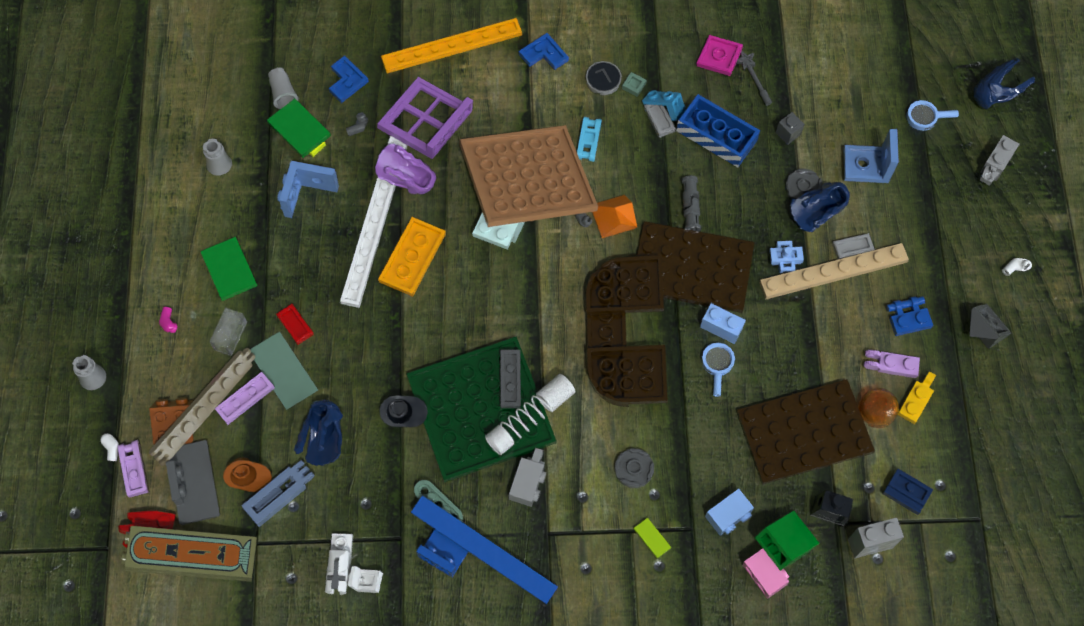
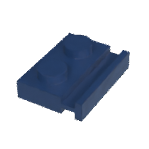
(907, 491)

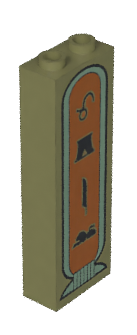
(189, 553)

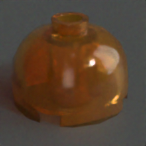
(878, 407)

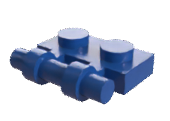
(912, 321)

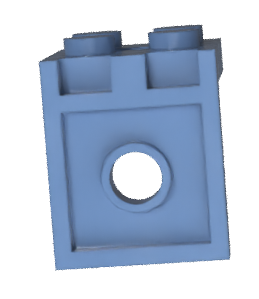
(880, 160)
(306, 175)

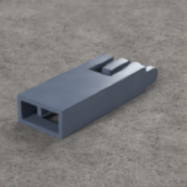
(272, 498)

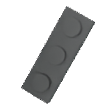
(510, 379)

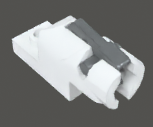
(339, 563)

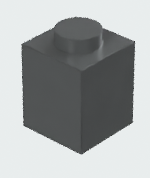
(789, 128)

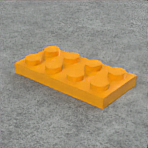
(412, 256)

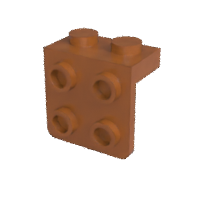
(164, 414)

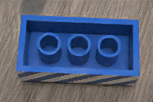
(718, 130)

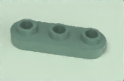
(437, 497)

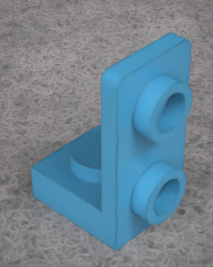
(672, 100)

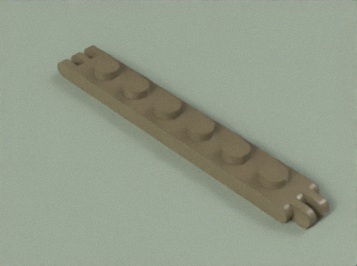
(202, 406)

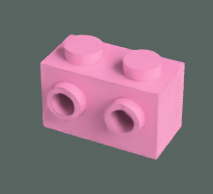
(766, 573)

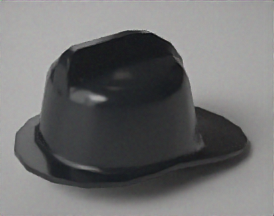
(403, 411)

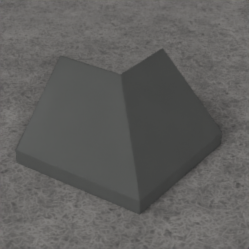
(987, 326)

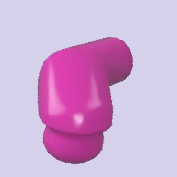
(165, 321)

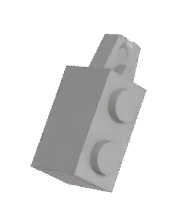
(998, 160)
(527, 479)

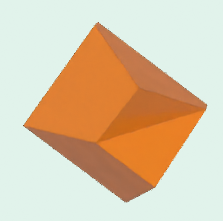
(615, 216)

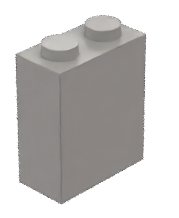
(875, 538)

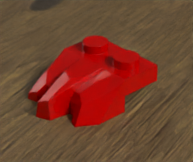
(150, 519)

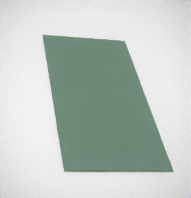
(283, 370)

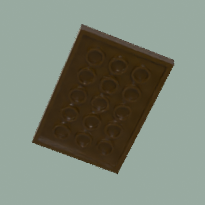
(700, 265)
(805, 431)

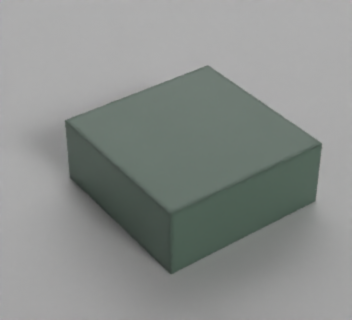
(634, 84)

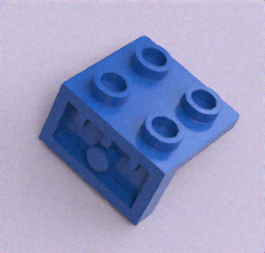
(442, 553)

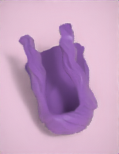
(403, 170)

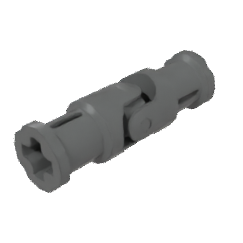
(691, 203)

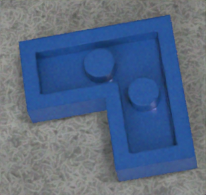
(544, 48)
(351, 79)

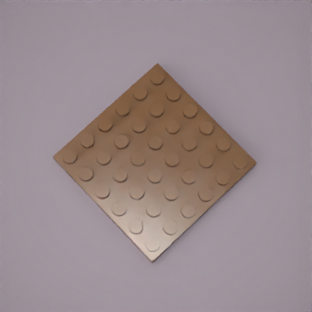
(527, 176)

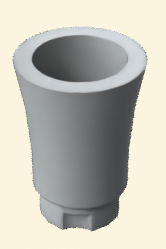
(281, 88)
(216, 158)
(89, 373)

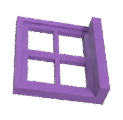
(446, 130)

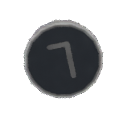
(603, 78)

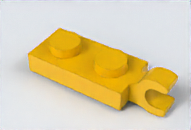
(917, 399)

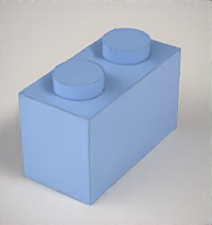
(722, 323)
(730, 512)

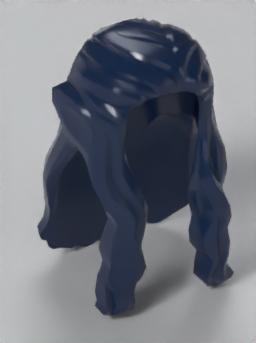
(990, 90)
(819, 205)
(325, 433)

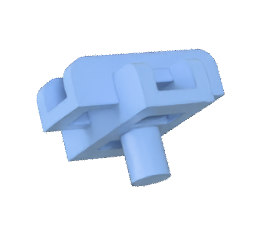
(787, 256)

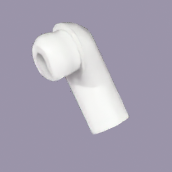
(1016, 264)
(111, 445)

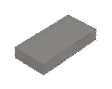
(659, 119)
(852, 246)

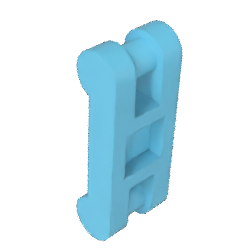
(589, 138)

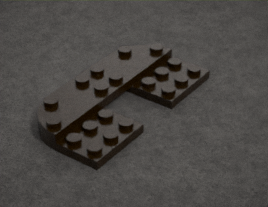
(616, 370)

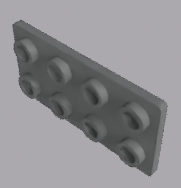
(193, 483)

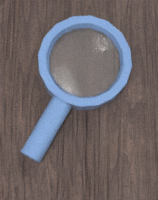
(923, 115)
(718, 361)

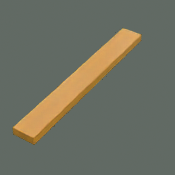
(451, 45)

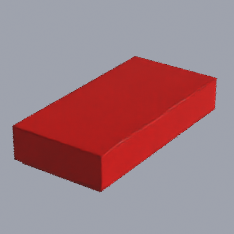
(294, 324)

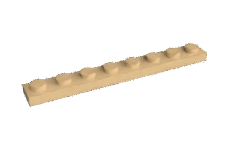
(833, 271)

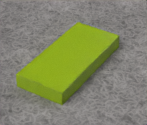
(652, 538)

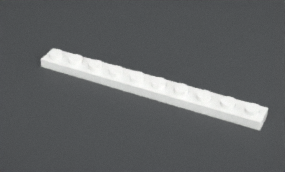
(369, 240)

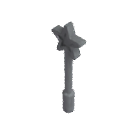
(747, 62)

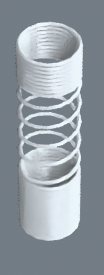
(550, 396)

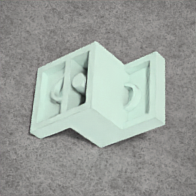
(497, 235)

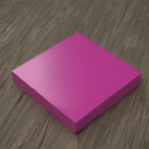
(719, 55)

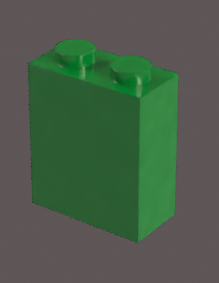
(787, 540)

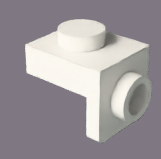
(364, 580)

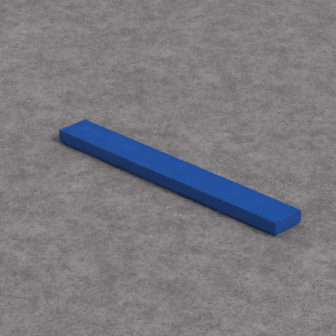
(484, 549)

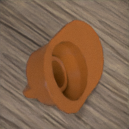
(246, 475)

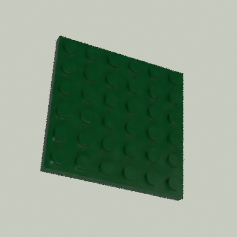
(466, 406)

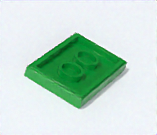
(298, 128)
(228, 268)

